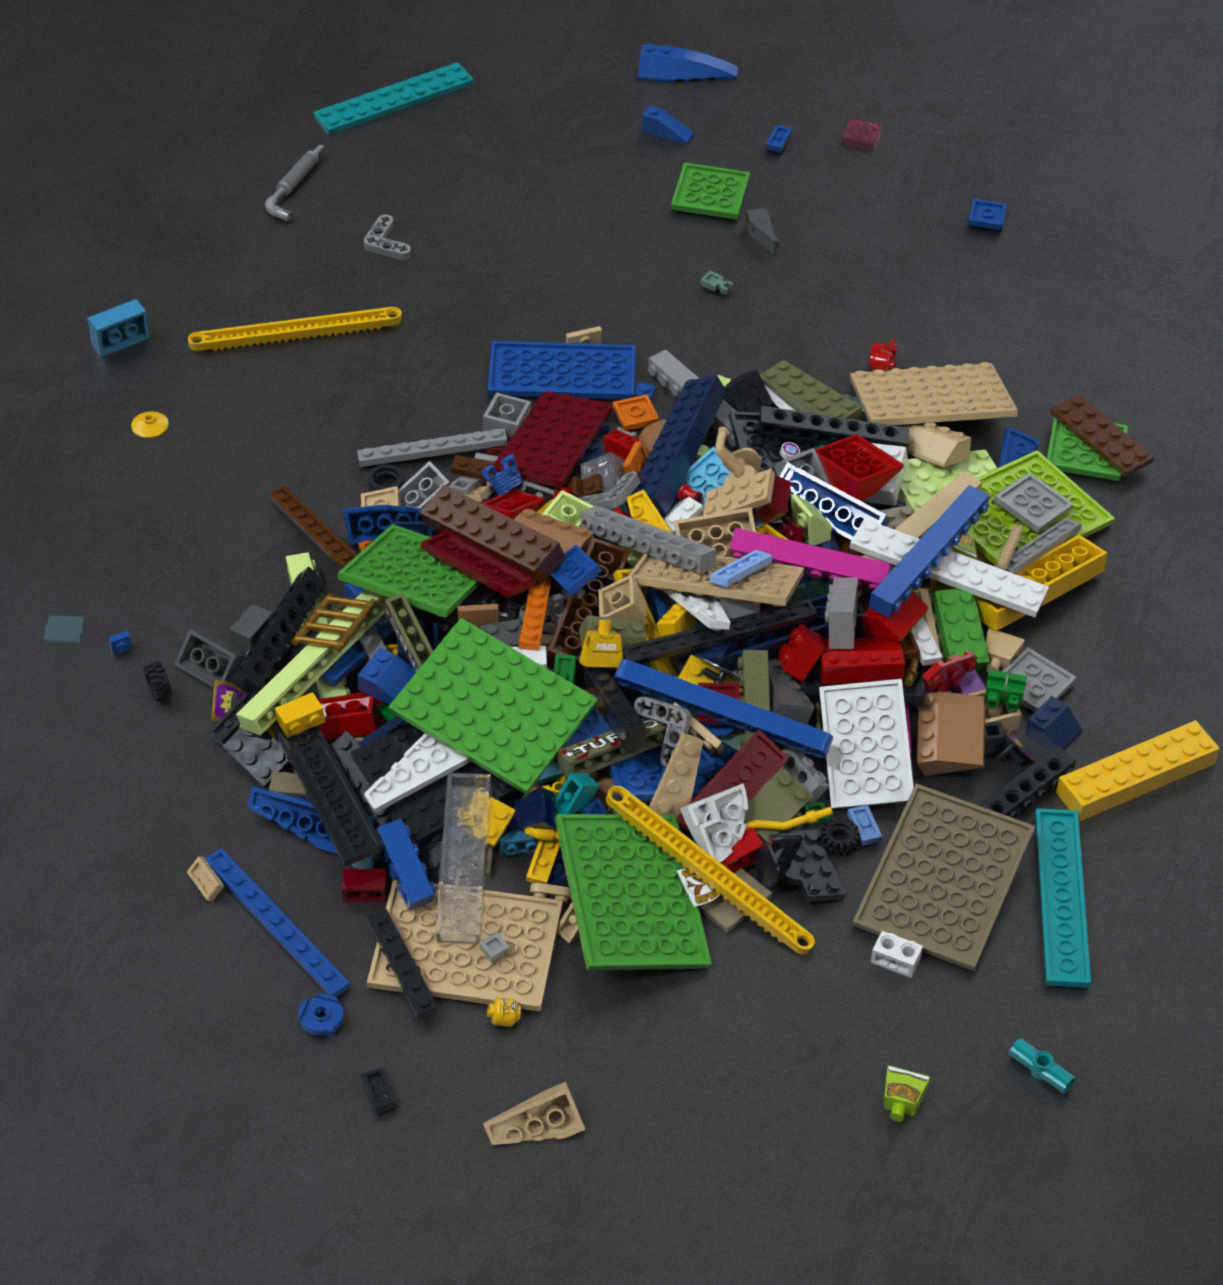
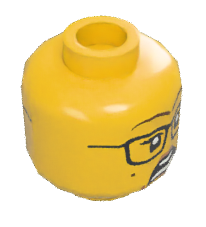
(504, 1012)

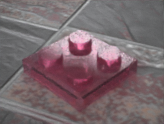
(862, 133)

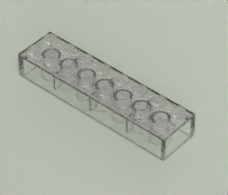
(464, 858)

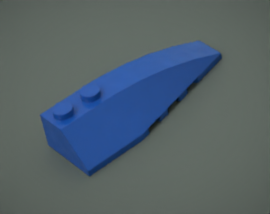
(674, 63)
(836, 506)
(371, 521)
(294, 815)

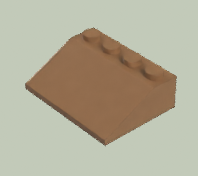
(561, 531)
(951, 733)

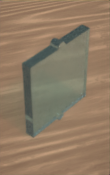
(63, 629)

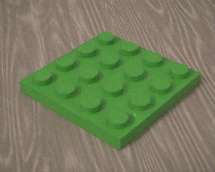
(710, 191)
(1076, 457)

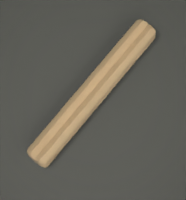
(1009, 547)

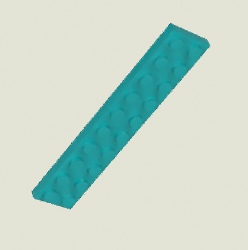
(393, 98)
(1062, 898)

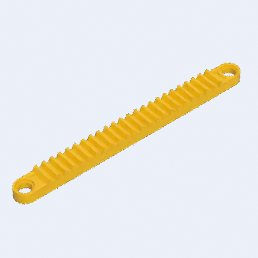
(295, 329)
(710, 870)

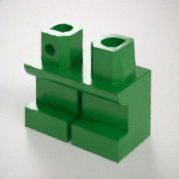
(996, 691)

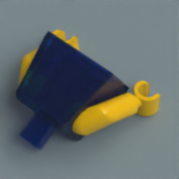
(537, 812)

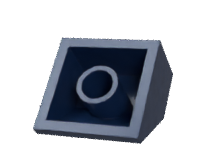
(1053, 725)

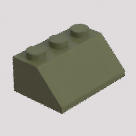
(630, 630)

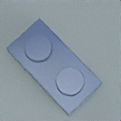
(868, 829)

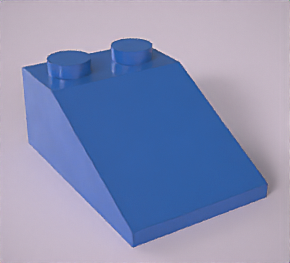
(384, 676)

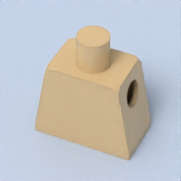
(1002, 649)

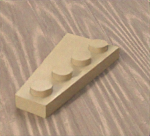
(679, 777)

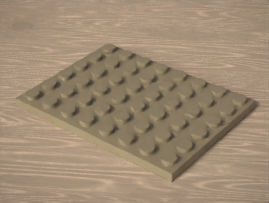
(944, 876)

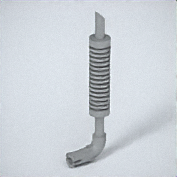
(290, 181)

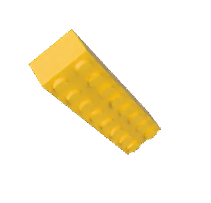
(1058, 569)
(1137, 770)

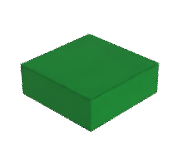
(815, 806)

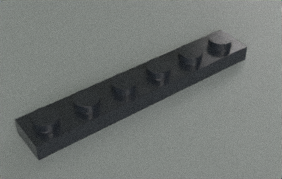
(402, 964)

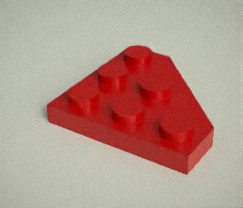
(945, 675)

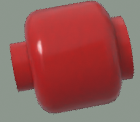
(882, 360)

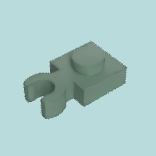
(715, 281)

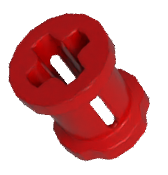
(689, 492)

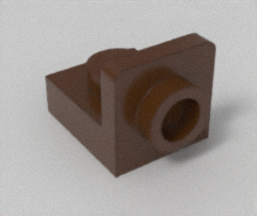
(587, 486)

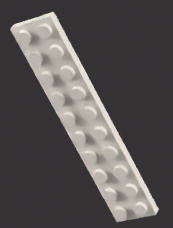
(954, 569)

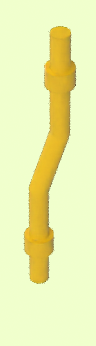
(810, 817)

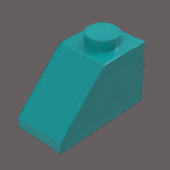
(575, 793)

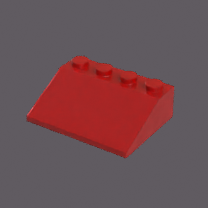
(857, 466)
(868, 662)

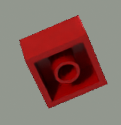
(801, 652)

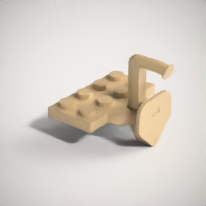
(744, 485)

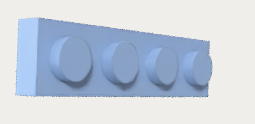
(740, 568)

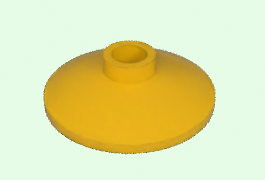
(150, 424)

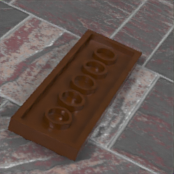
(1102, 435)

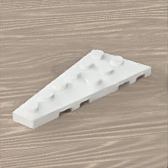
(703, 607)
(419, 767)

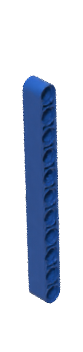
(723, 708)

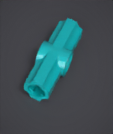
(1049, 1071)

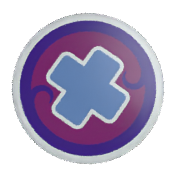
(789, 449)

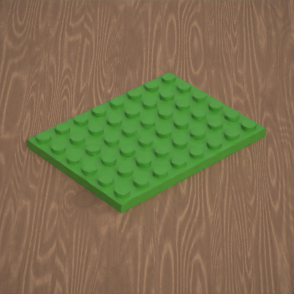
(493, 705)
(628, 897)

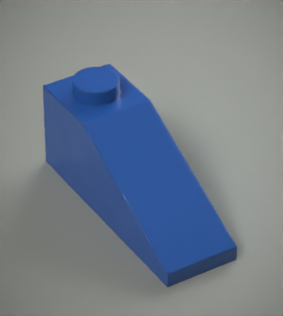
(664, 125)

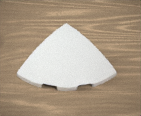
(718, 821)

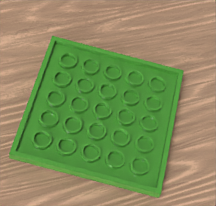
(399, 565)

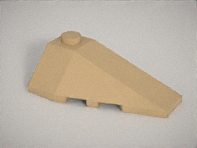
(538, 1118)

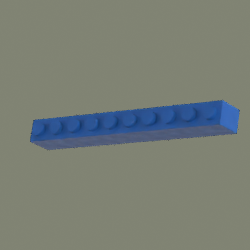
(929, 551)

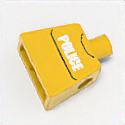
(602, 647)

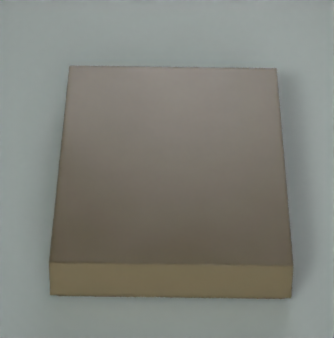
(727, 915)

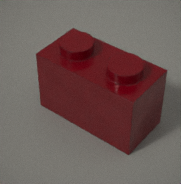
(364, 885)

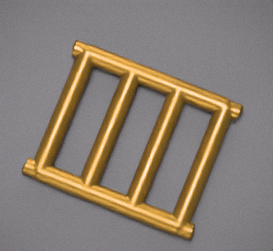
(347, 632)

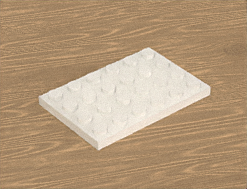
(869, 744)

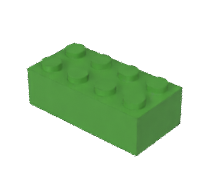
(959, 625)

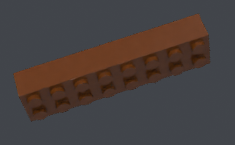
(493, 532)
(585, 602)

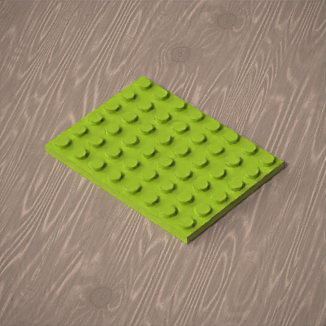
(995, 525)

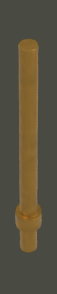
(911, 672)

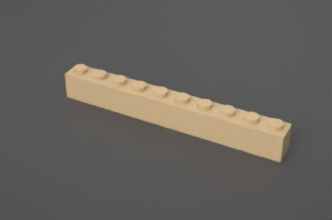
(931, 511)

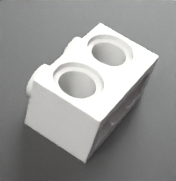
(892, 954)

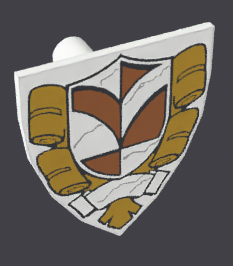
(697, 891)

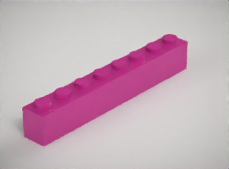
(815, 560)

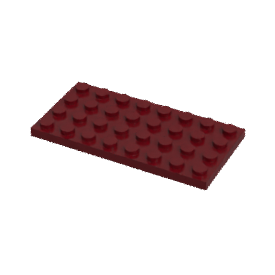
(555, 437)

